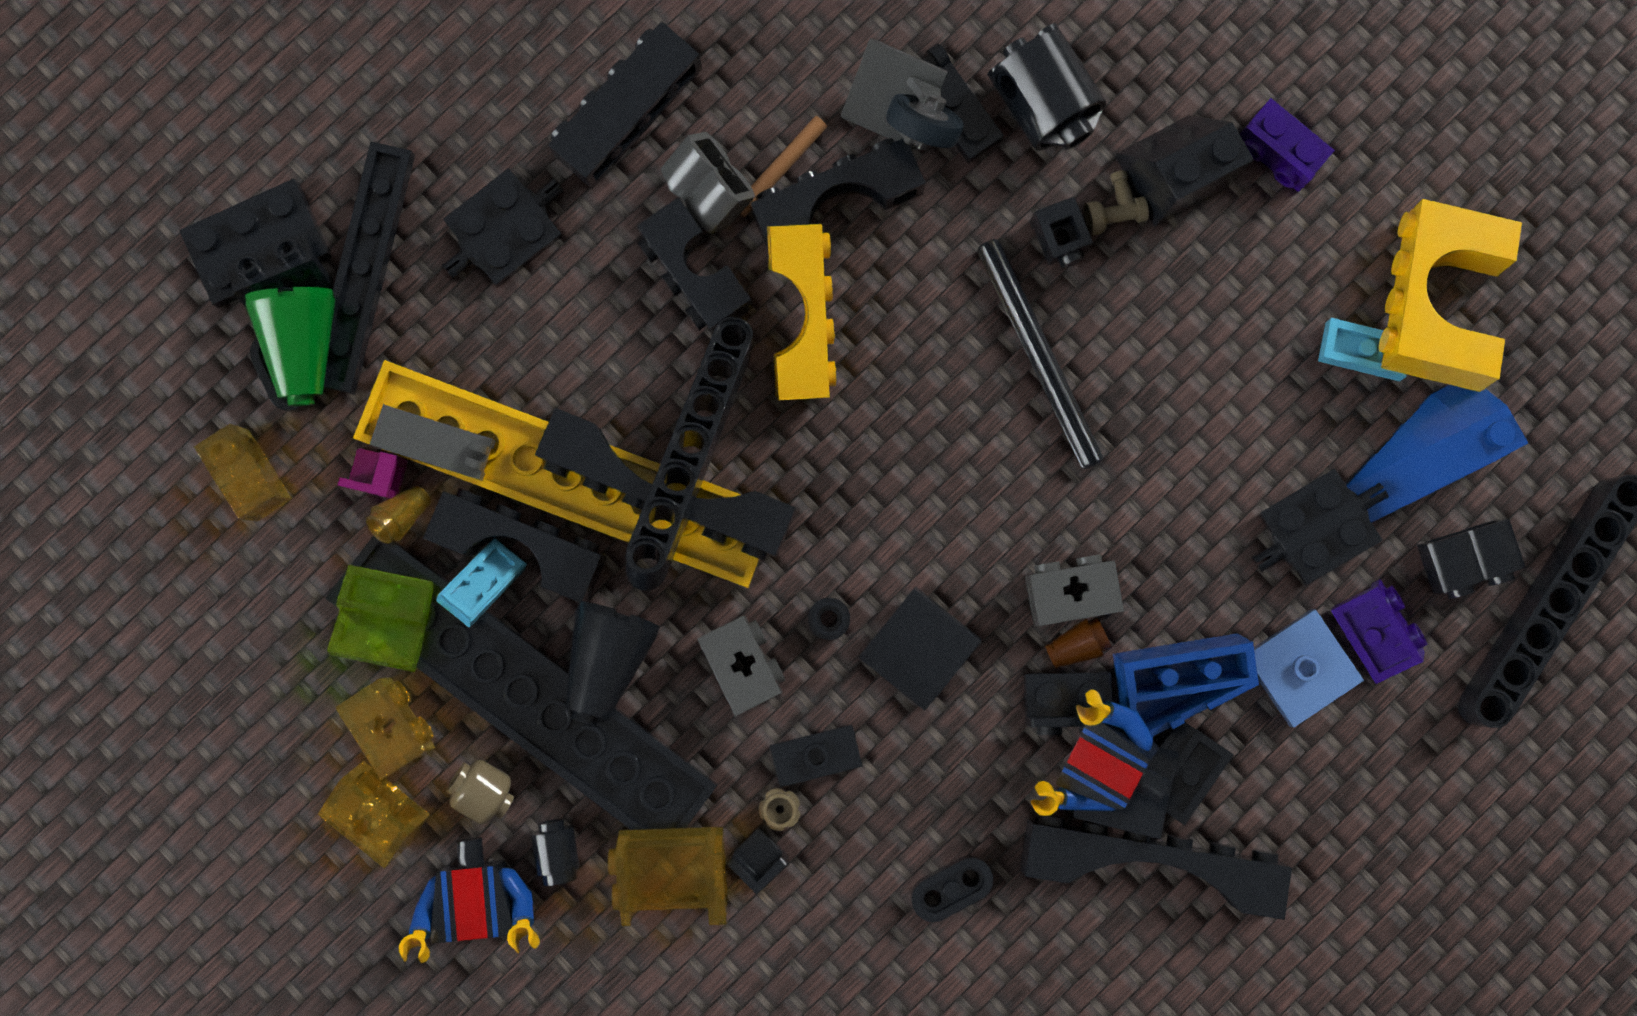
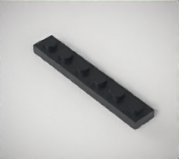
(365, 261)

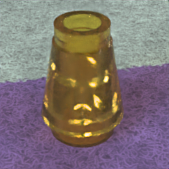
(398, 514)

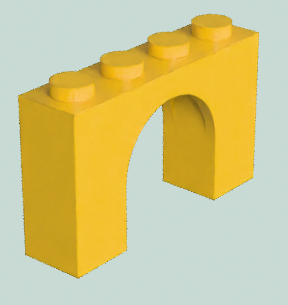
(1416, 336)

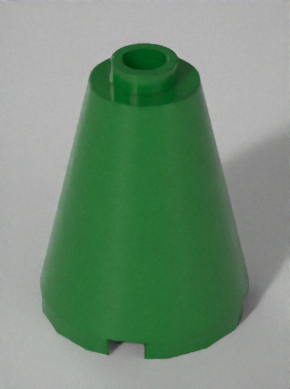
(294, 338)

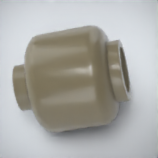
(480, 791)

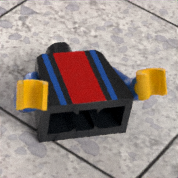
(1106, 763)
(471, 903)

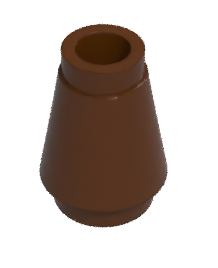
(1080, 643)

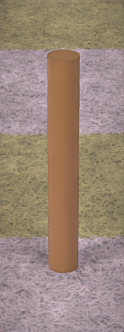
(787, 158)

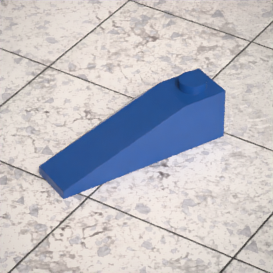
(1439, 444)

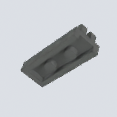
(432, 442)

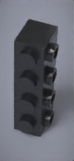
(625, 104)

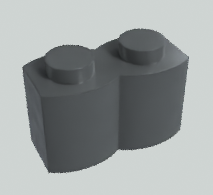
(707, 182)

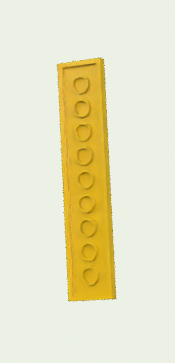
(520, 474)

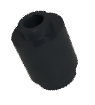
(555, 852)

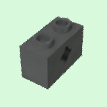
(1099, 586)
(739, 689)

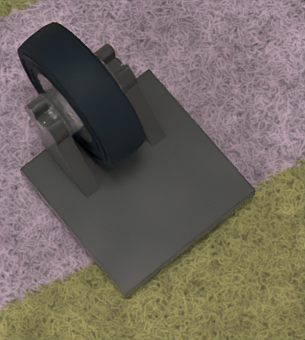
(901, 99)

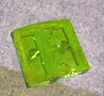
(381, 618)

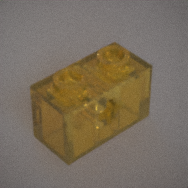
(242, 473)
(368, 714)
(373, 814)

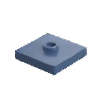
(1304, 668)

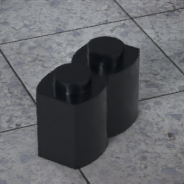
(1470, 557)

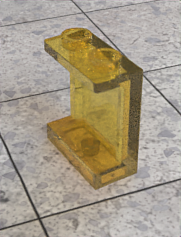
(670, 871)

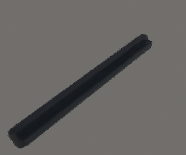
(1040, 354)

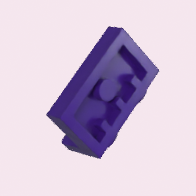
(1285, 146)
(1380, 631)

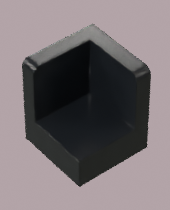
(757, 860)

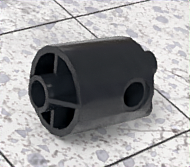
(1048, 90)

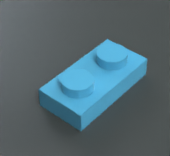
(1354, 348)

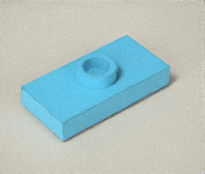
(481, 582)

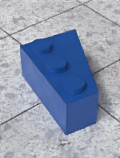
(1184, 678)

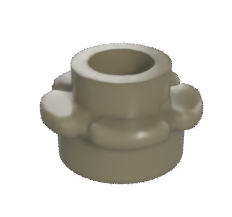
(775, 820)

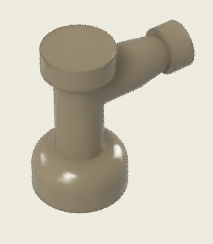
(1128, 207)

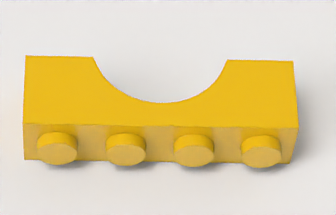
(803, 366)

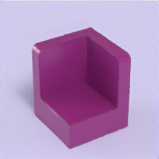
(376, 473)

